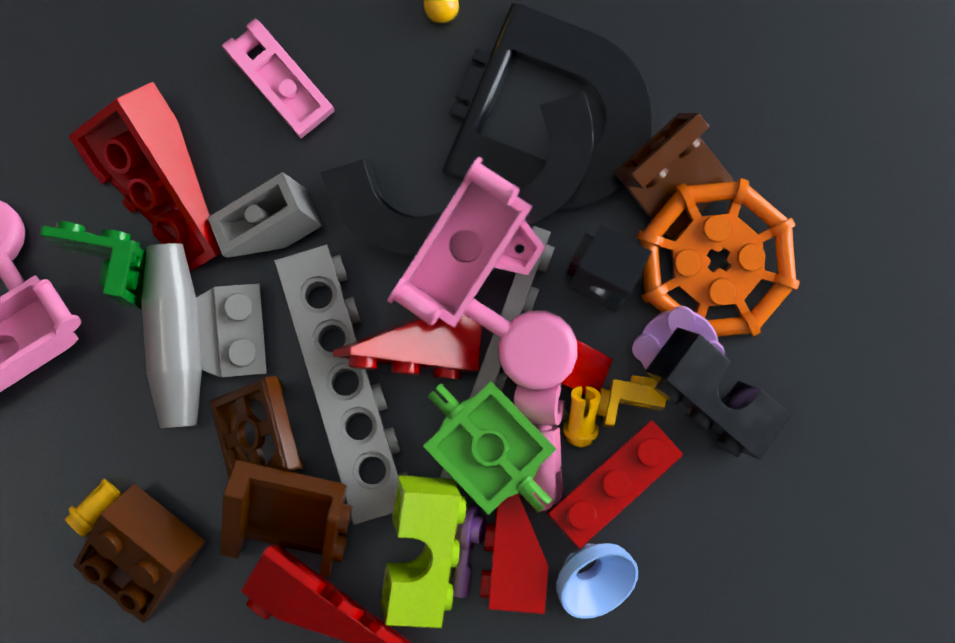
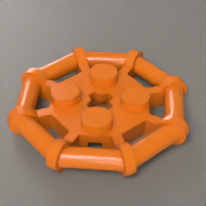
(720, 232)

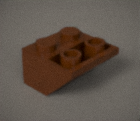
(138, 552)

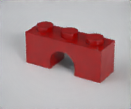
(614, 484)

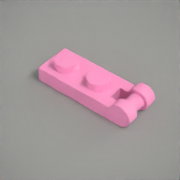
(279, 79)

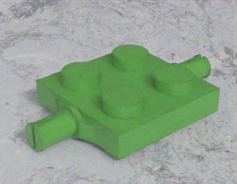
(489, 447)

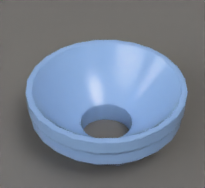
(600, 587)

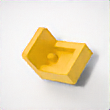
(636, 393)

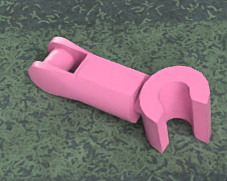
(545, 413)

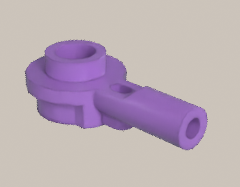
(467, 534)

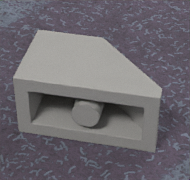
(265, 218)

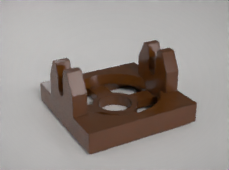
(231, 429)

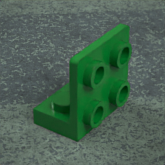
(125, 261)

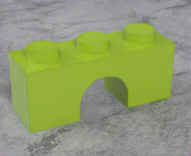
(419, 589)

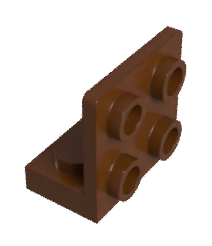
(668, 159)

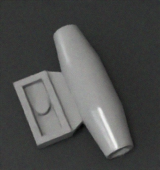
(194, 334)

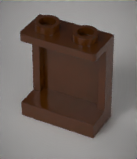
(286, 512)

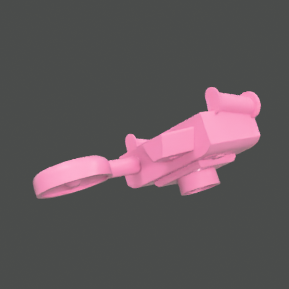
(457, 257)
(32, 314)

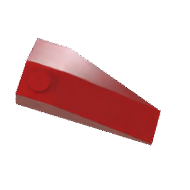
(145, 157)
(301, 596)

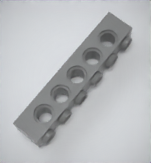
(299, 277)

